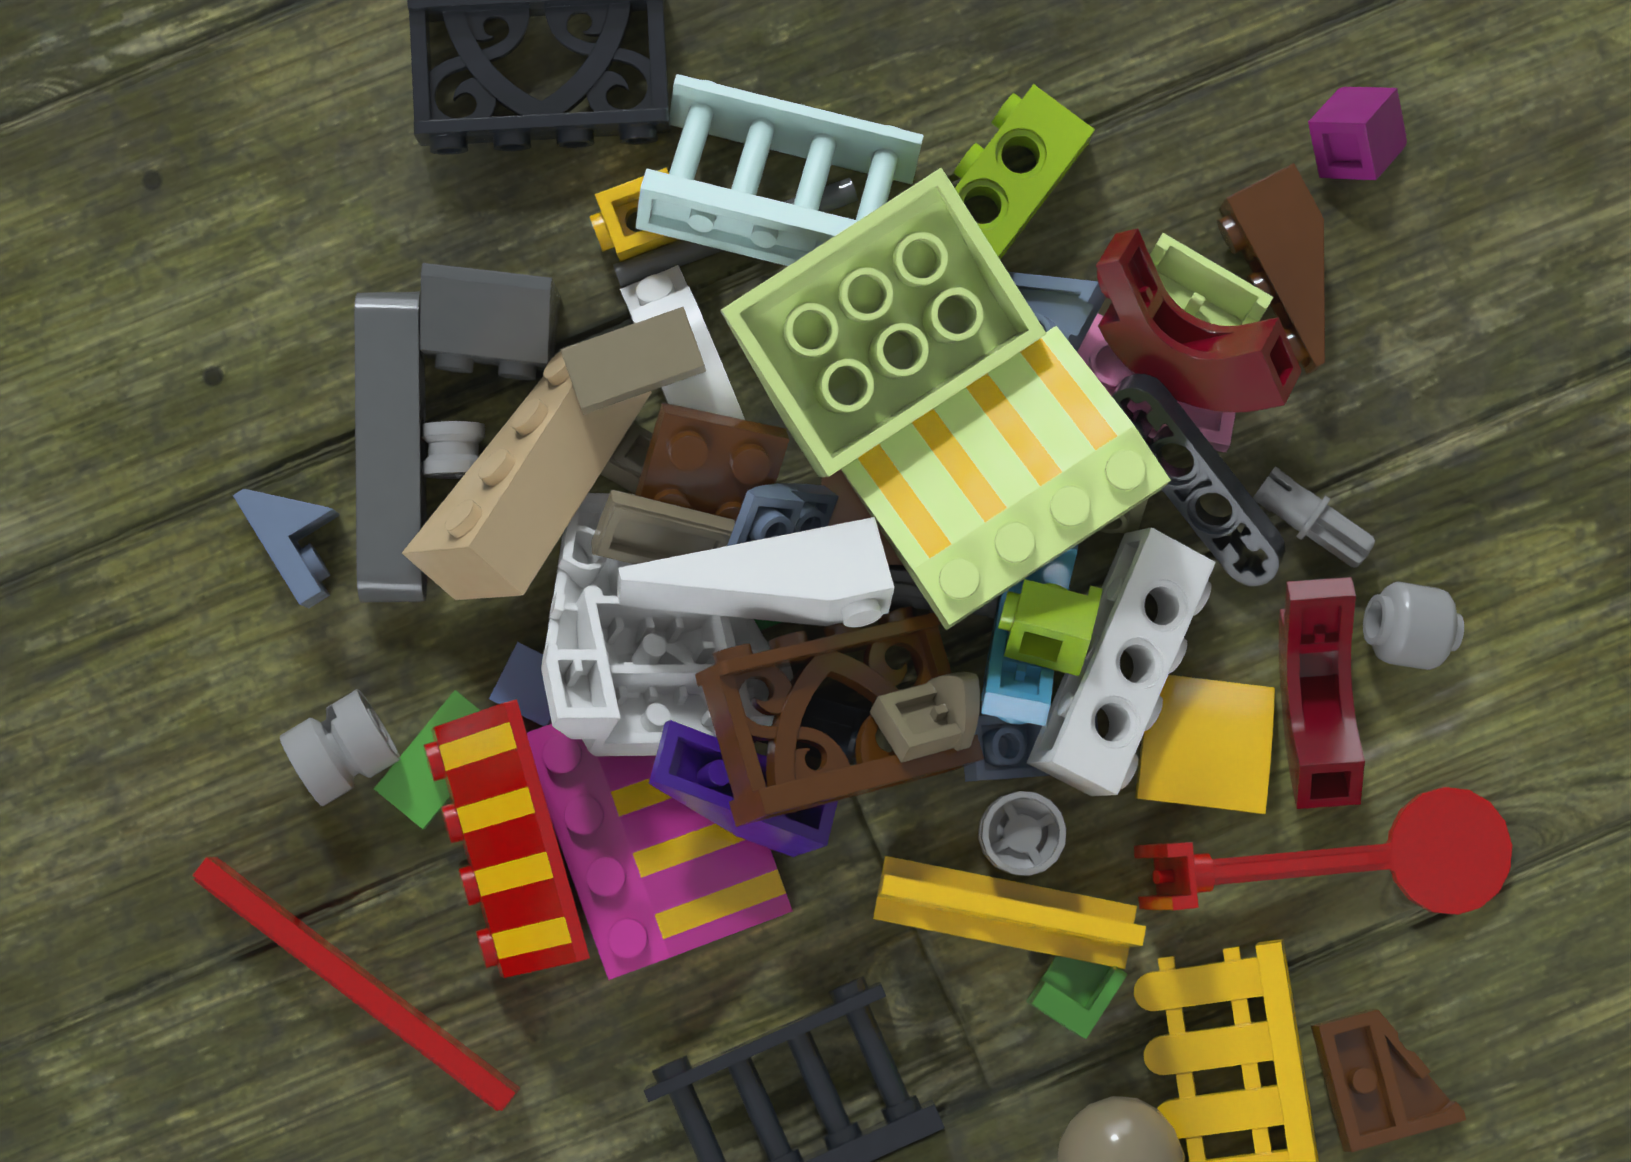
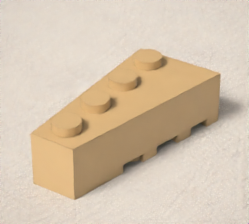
(521, 491)

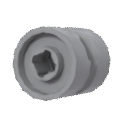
(339, 748)
(1022, 833)

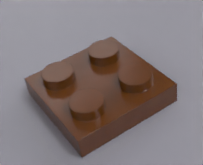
(709, 460)

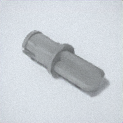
(1314, 518)

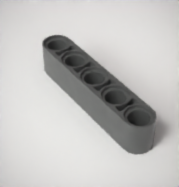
(389, 445)

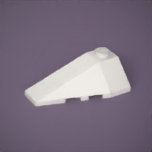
(792, 578)

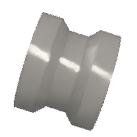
(451, 448)

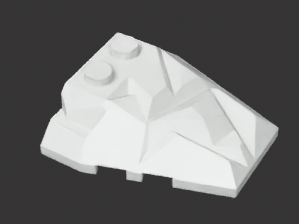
(627, 669)

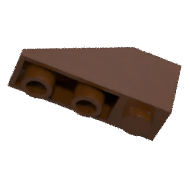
(1283, 244)

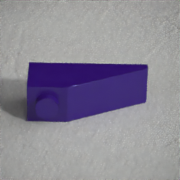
(694, 774)

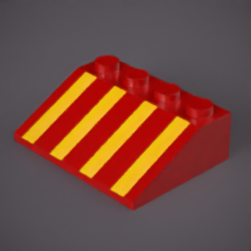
(507, 841)

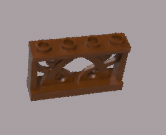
(789, 780)

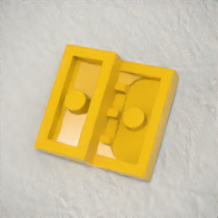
(1209, 746)

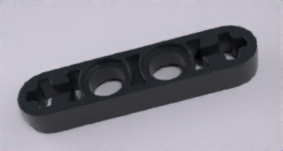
(1206, 475)

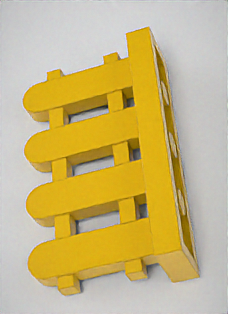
(1232, 1045)

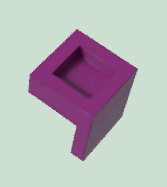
(1358, 133)

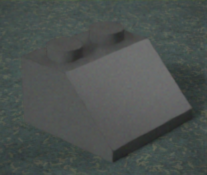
(488, 320)

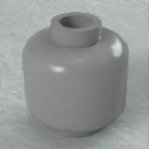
(1413, 625)

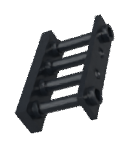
(845, 1142)

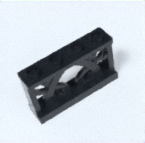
(536, 118)

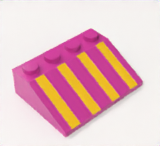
(644, 863)

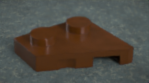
(1377, 1084)

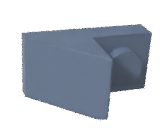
(279, 527)

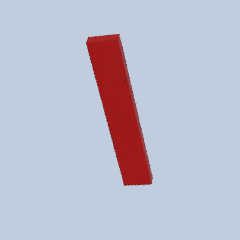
(356, 983)

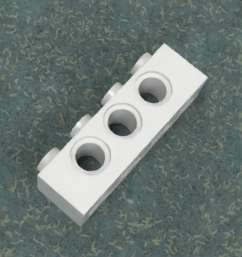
(1069, 742)

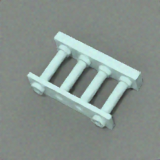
(754, 224)

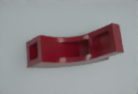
(1196, 360)
(1318, 693)

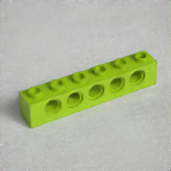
(1050, 134)

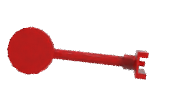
(1443, 852)

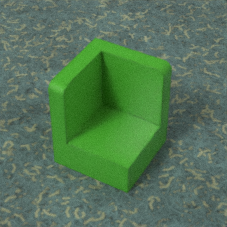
(1076, 993)

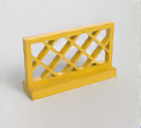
(1007, 912)

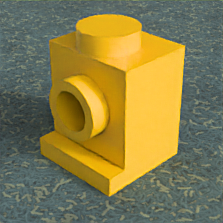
(610, 224)

